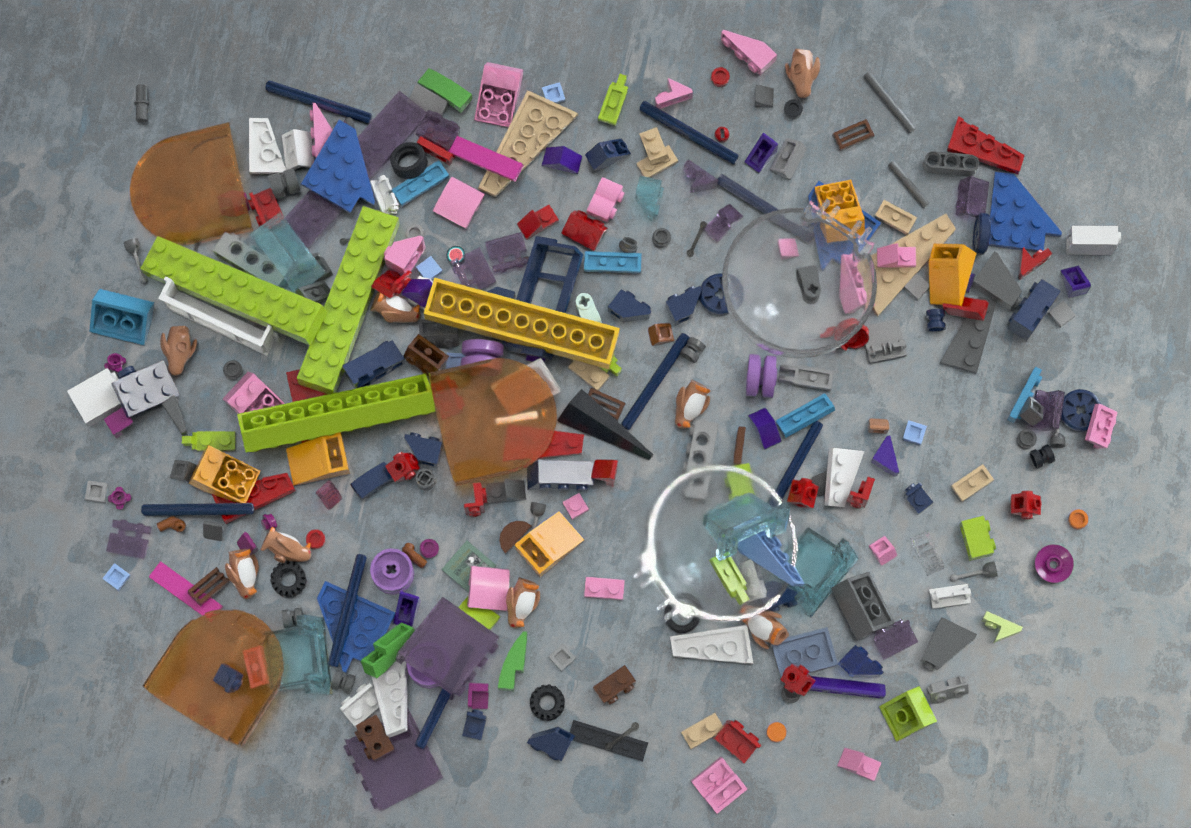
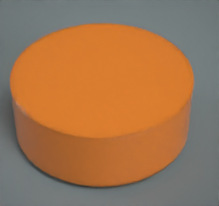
(1078, 519)
(776, 732)

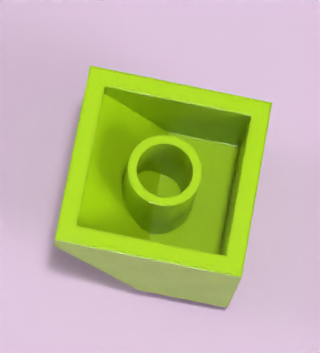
(907, 713)

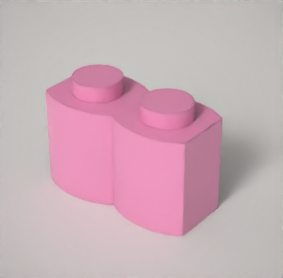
(605, 199)

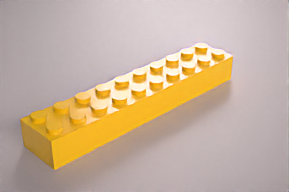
(521, 323)

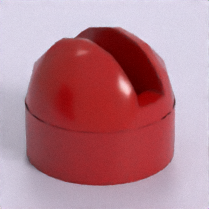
(718, 134)

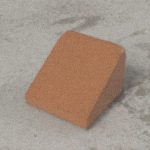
(878, 426)

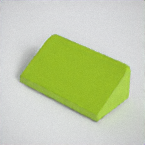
(484, 616)

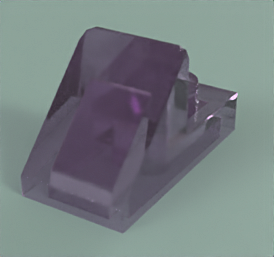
(703, 181)
(723, 222)

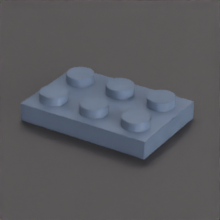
(809, 649)

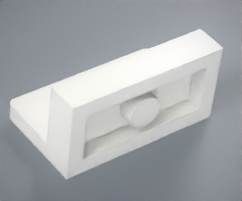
(297, 149)

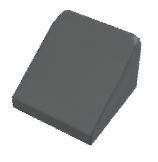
(764, 96)
(1032, 411)
(182, 470)
(820, 480)
(213, 530)

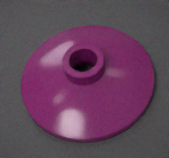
(1056, 554)

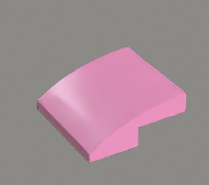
(458, 202)
(488, 588)
(718, 785)

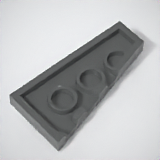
(969, 342)

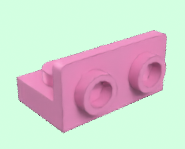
(1101, 426)

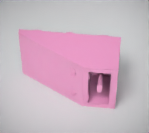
(498, 94)
(251, 395)

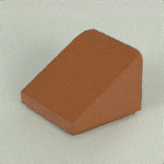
(660, 334)

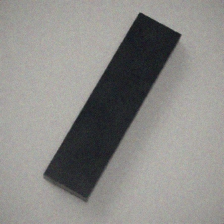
(598, 737)

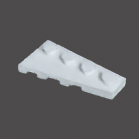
(715, 645)
(392, 698)

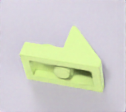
(1005, 627)

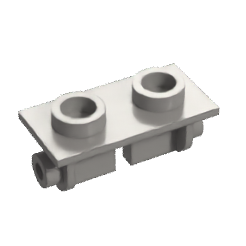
(956, 687)

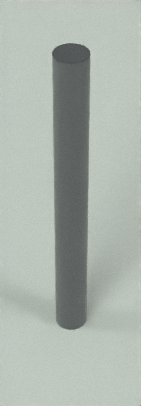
(890, 103)

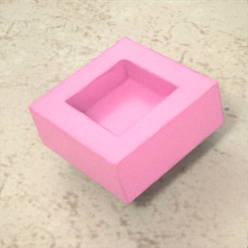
(575, 506)

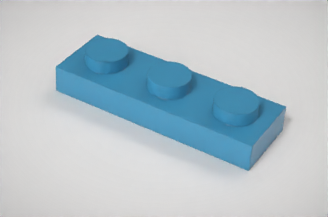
(417, 186)
(612, 262)
(1033, 380)
(805, 415)

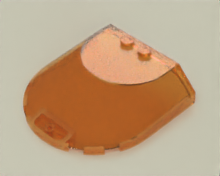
(191, 187)
(492, 417)
(192, 659)

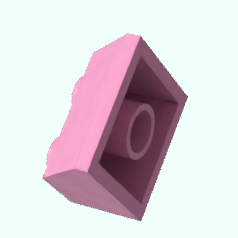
(404, 254)

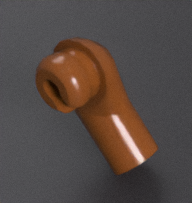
(173, 523)
(408, 549)

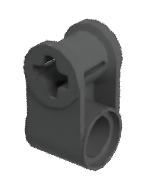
(809, 283)

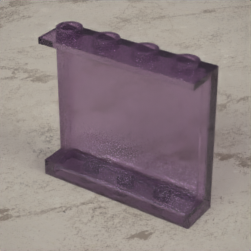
(449, 647)
(399, 773)

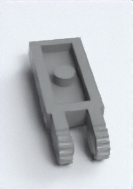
(808, 377)

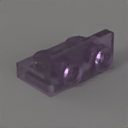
(438, 130)
(972, 196)
(1052, 409)
(895, 639)

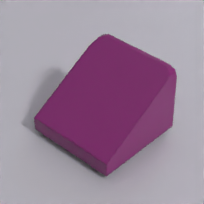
(246, 542)

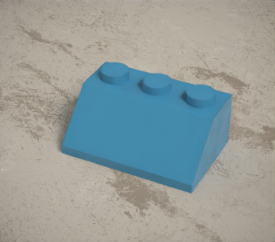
(121, 316)

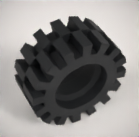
(288, 590)
(547, 714)

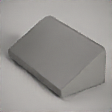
(428, 100)
(788, 158)

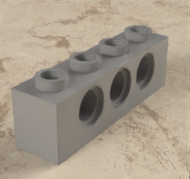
(230, 242)
(705, 430)

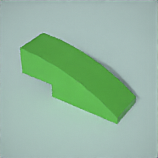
(446, 89)
(386, 650)
(513, 663)

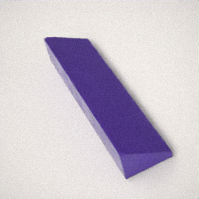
(848, 687)

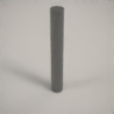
(908, 183)

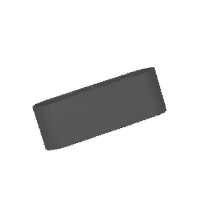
(942, 168)

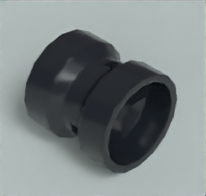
(1042, 456)

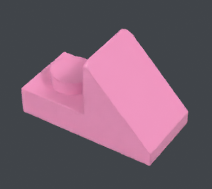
(677, 94)
(896, 256)
(859, 764)

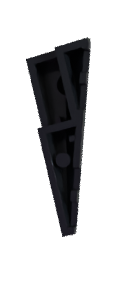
(589, 417)

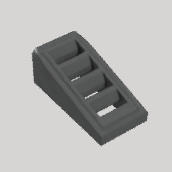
(173, 409)

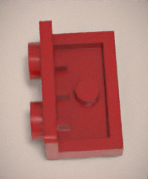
(584, 229)
(475, 509)

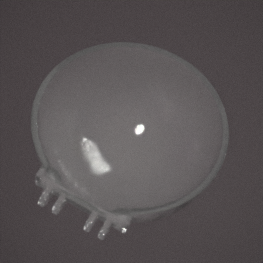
(764, 289)
(680, 546)

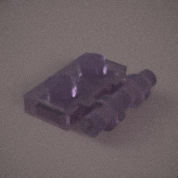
(505, 247)
(478, 268)
(128, 545)

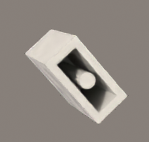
(1092, 240)
(96, 397)

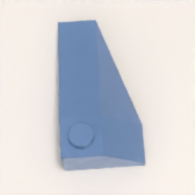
(769, 555)

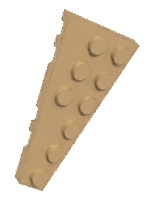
(530, 132)
(893, 279)

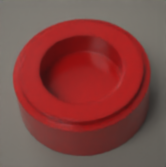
(720, 77)
(316, 539)

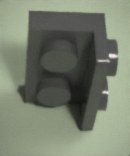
(438, 334)

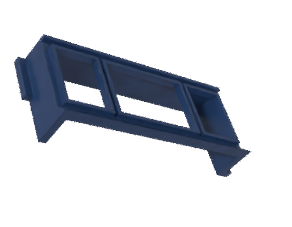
(533, 273)

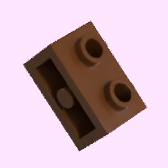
(425, 355)
(614, 685)
(375, 738)

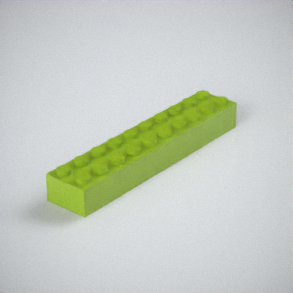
(234, 290)
(348, 301)
(336, 413)

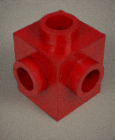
(403, 467)
(803, 493)
(1026, 504)
(797, 679)

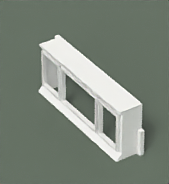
(217, 320)

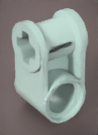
(588, 312)

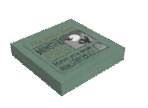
(460, 564)

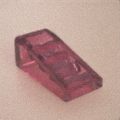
(328, 495)

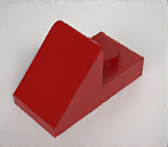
(537, 221)
(1028, 264)
(605, 471)

